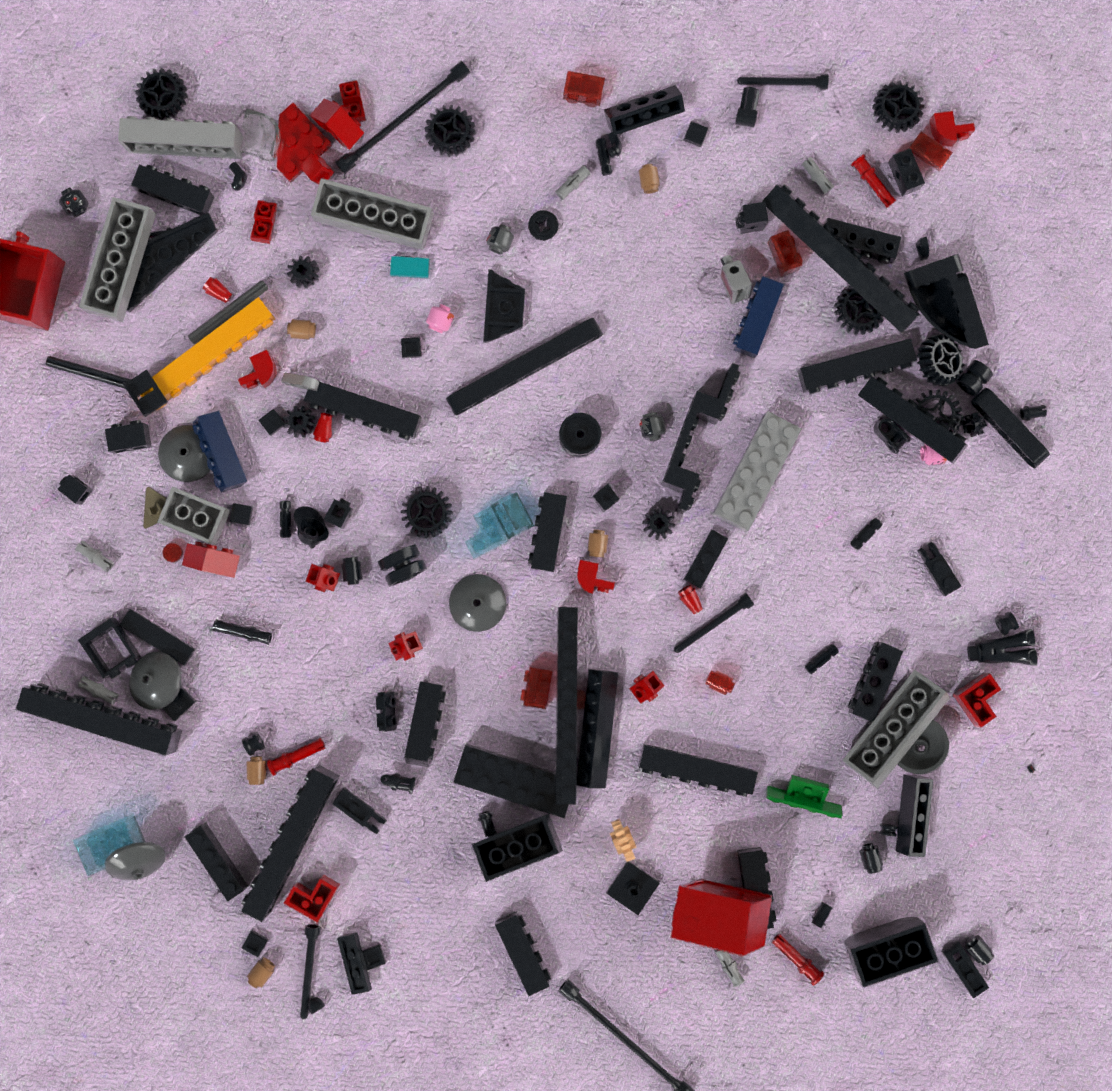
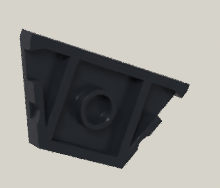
(503, 307)

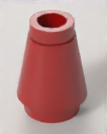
(217, 290)
(323, 429)
(690, 598)

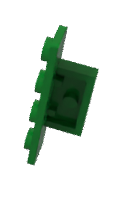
(806, 795)

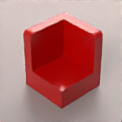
(316, 168)

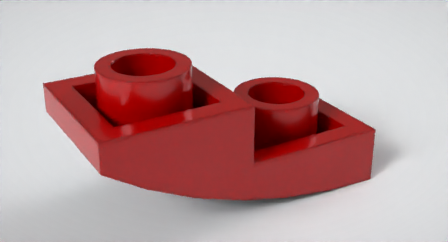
(352, 100)
(264, 221)

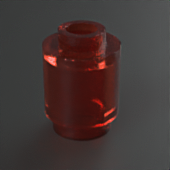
(720, 682)

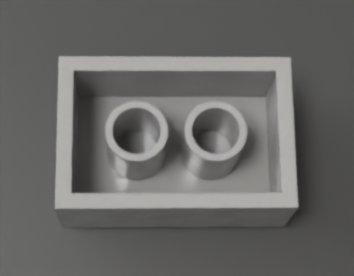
(193, 516)

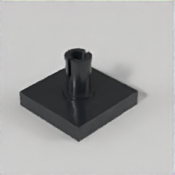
(632, 887)

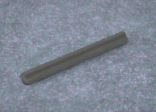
(227, 312)

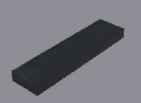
(157, 637)

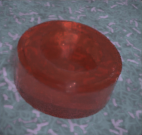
(172, 552)
(581, 696)

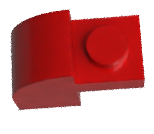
(945, 131)
(264, 371)
(587, 578)

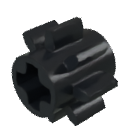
(974, 424)

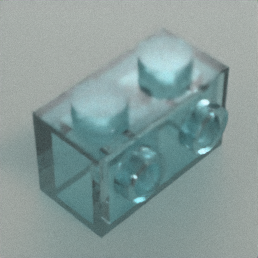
(512, 515)

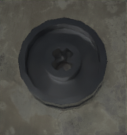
(579, 423)
(402, 565)

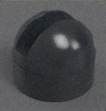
(315, 1005)

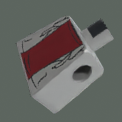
(735, 280)

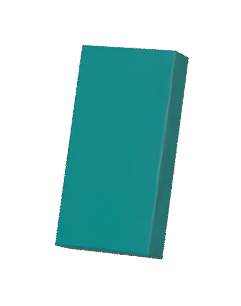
(409, 267)

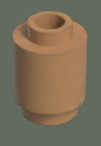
(649, 179)
(301, 329)
(597, 543)
(256, 770)
(260, 973)

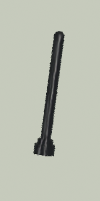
(820, 81)
(743, 603)
(312, 932)

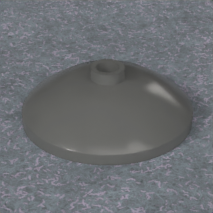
(182, 467)
(491, 607)
(163, 680)
(934, 754)
(135, 861)

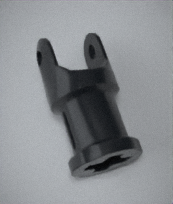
(394, 781)

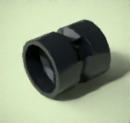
(976, 375)

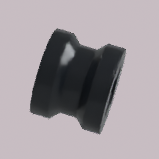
(1006, 623)
(253, 743)

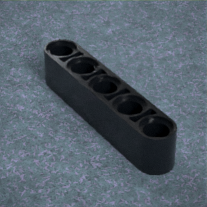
(1010, 427)

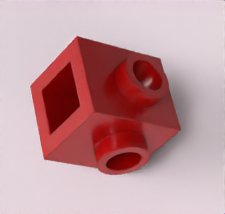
(322, 577)
(405, 645)
(643, 689)

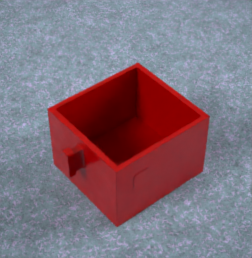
(28, 282)
(721, 916)

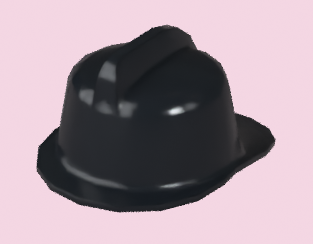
(310, 526)

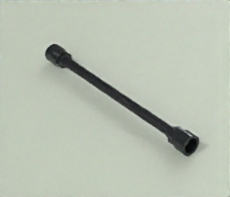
(457, 73)
(571, 992)

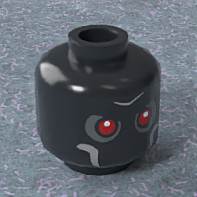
(73, 202)

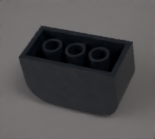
(517, 847)
(890, 950)

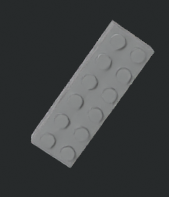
(180, 137)
(372, 214)
(117, 259)
(756, 471)
(896, 728)

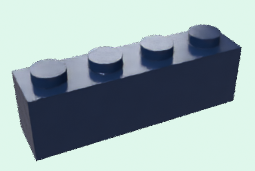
(758, 317)
(219, 451)

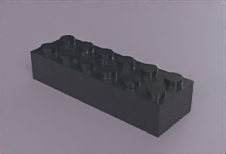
(508, 779)

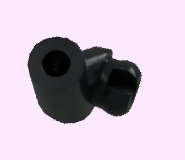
(616, 144)
(239, 176)

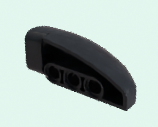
(947, 300)

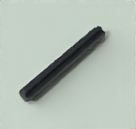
(86, 371)

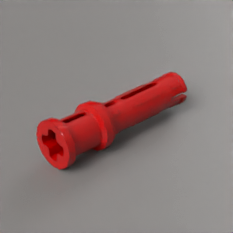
(868, 173)
(287, 760)
(804, 964)

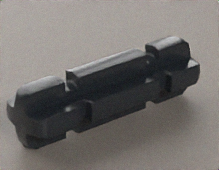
(603, 156)
(285, 519)
(866, 534)
(821, 659)

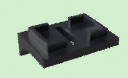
(140, 385)

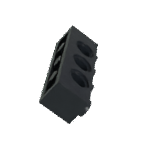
(644, 110)
(892, 657)

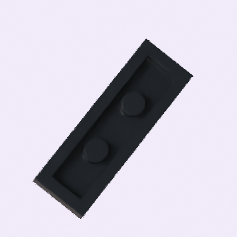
(705, 559)
(354, 963)

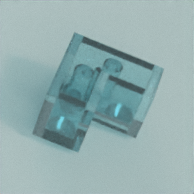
(491, 536)

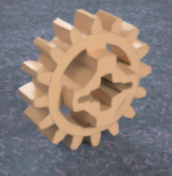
(623, 840)

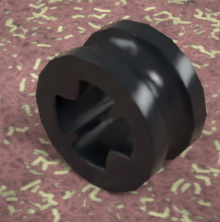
(888, 829)

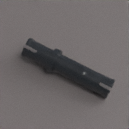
(250, 634)

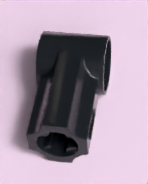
(747, 111)

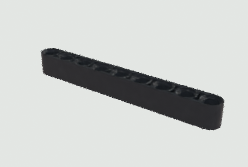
(524, 366)

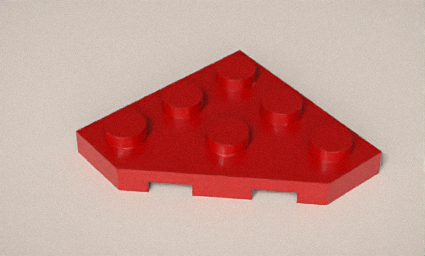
(298, 140)

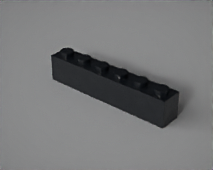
(857, 365)
(364, 409)
(913, 420)
(597, 728)
(697, 769)

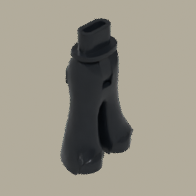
(993, 650)

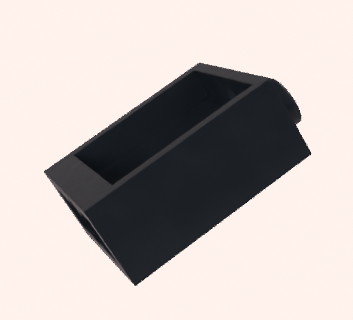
(87, 640)

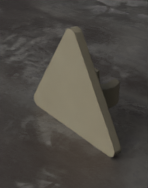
(153, 507)

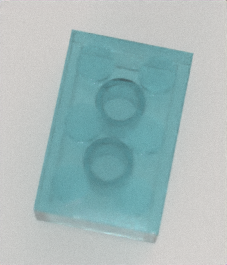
(100, 843)

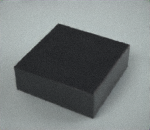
(695, 134)
(411, 347)
(271, 422)
(241, 514)
(254, 943)
(374, 957)

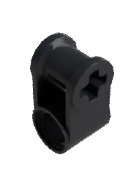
(892, 435)

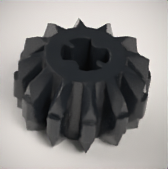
(309, 275)
(301, 414)
(663, 519)

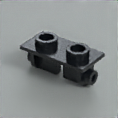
(387, 720)

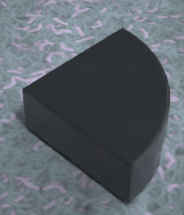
(923, 248)

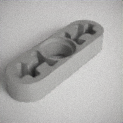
(300, 381)

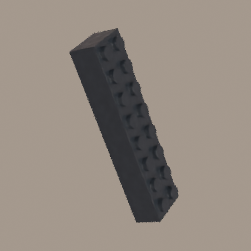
(99, 719)
(289, 845)

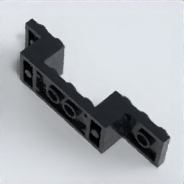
(706, 409)

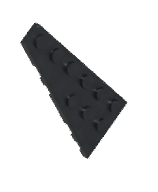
(167, 253)

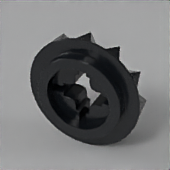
(540, 217)

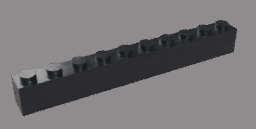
(841, 258)
(566, 706)

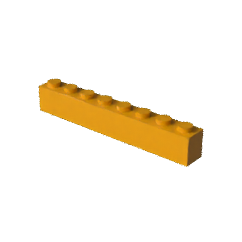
(213, 349)

